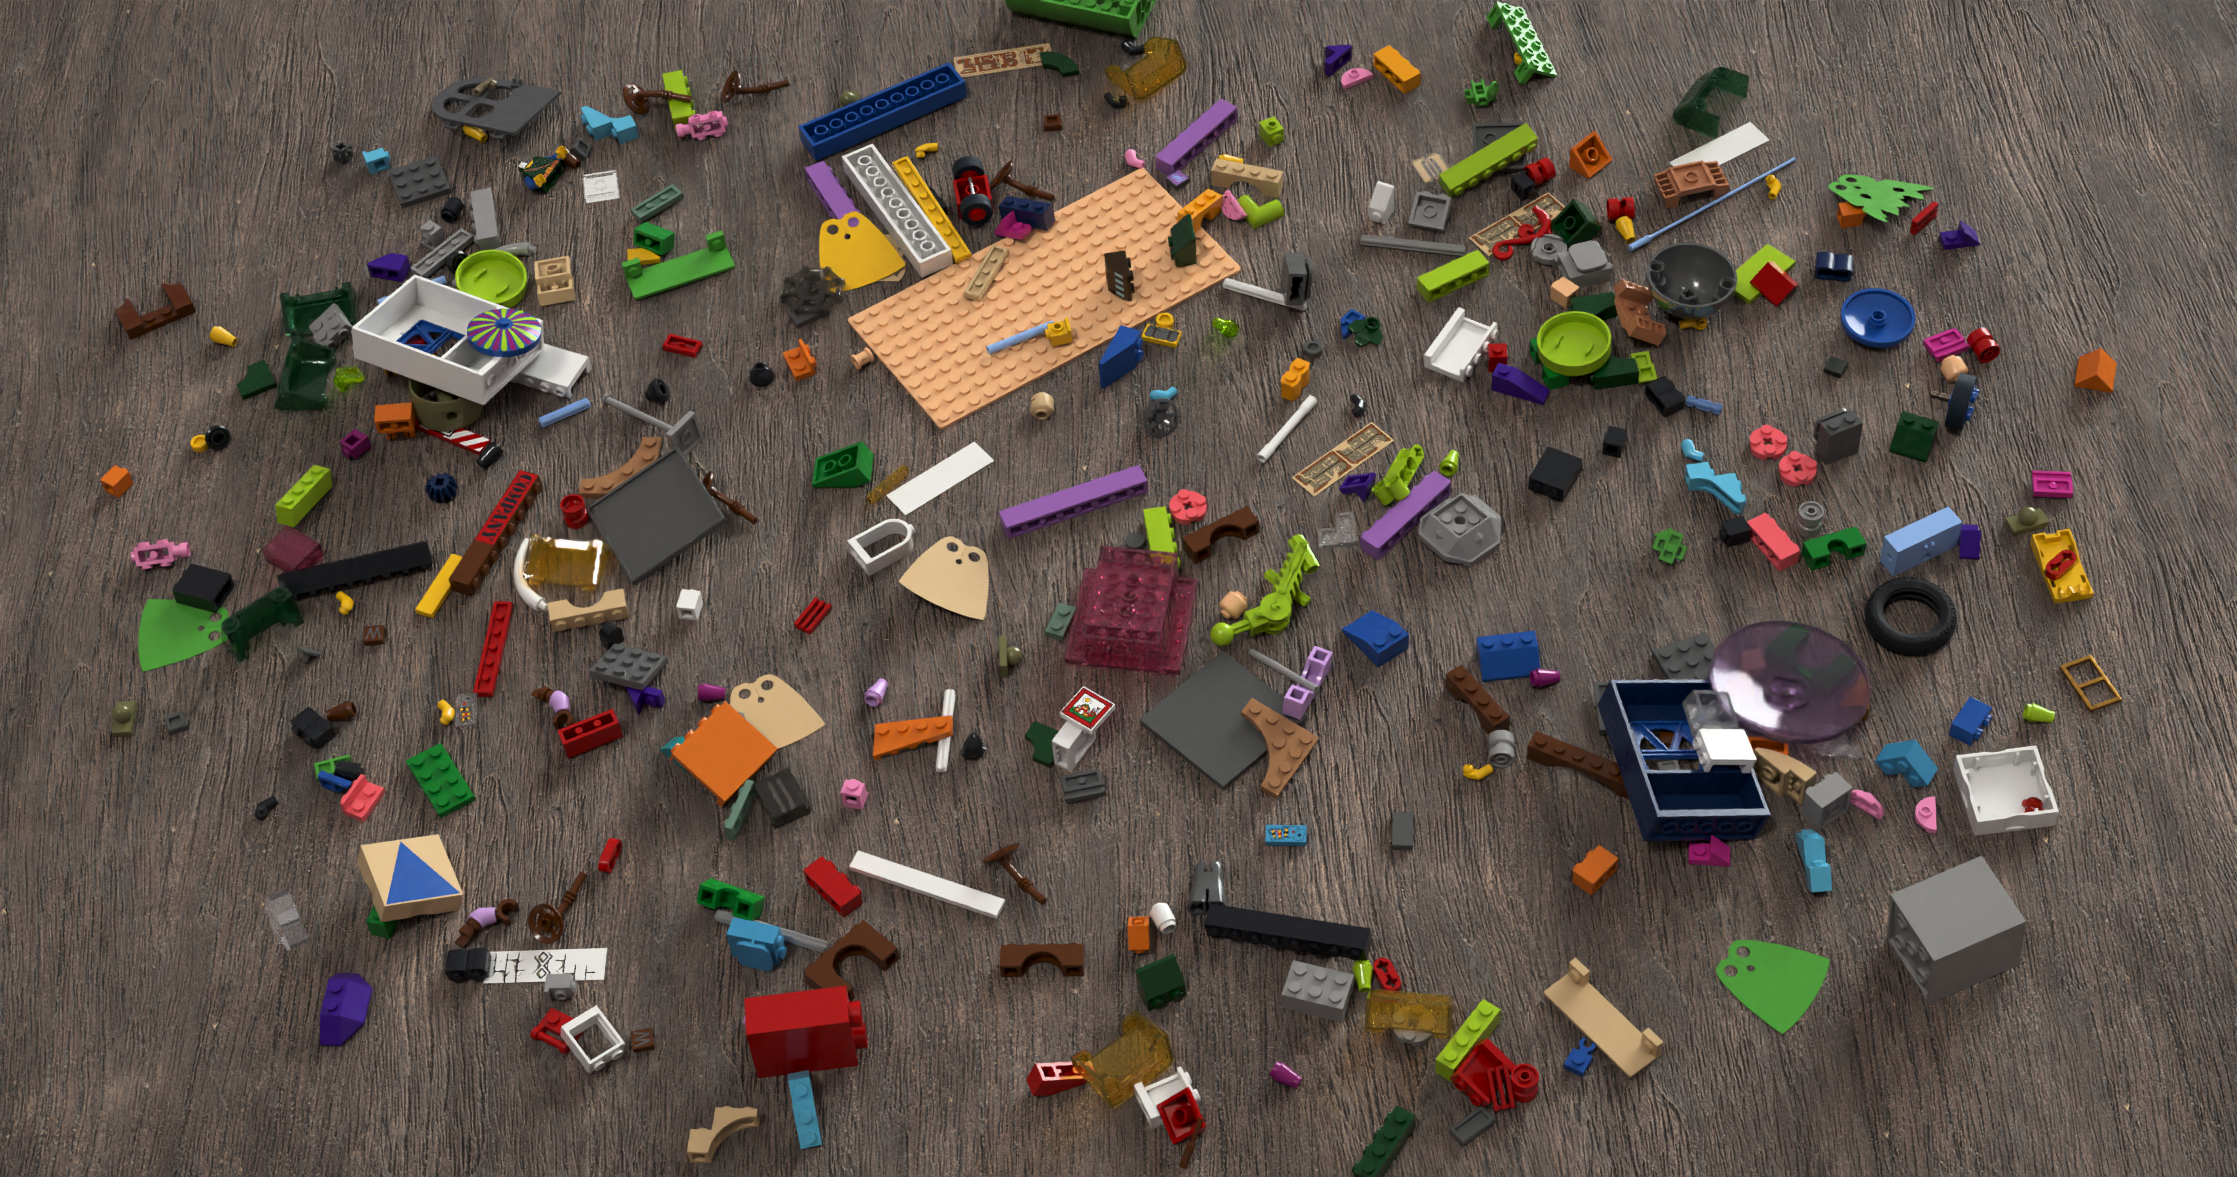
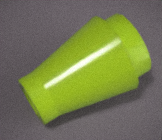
(1449, 465)
(2036, 713)
(1363, 973)

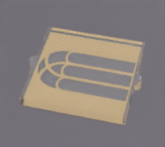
(1430, 166)

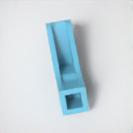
(602, 126)
(1723, 487)
(1812, 850)
(804, 1109)

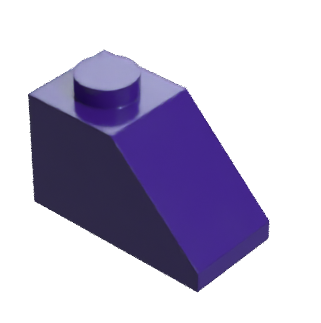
(390, 267)

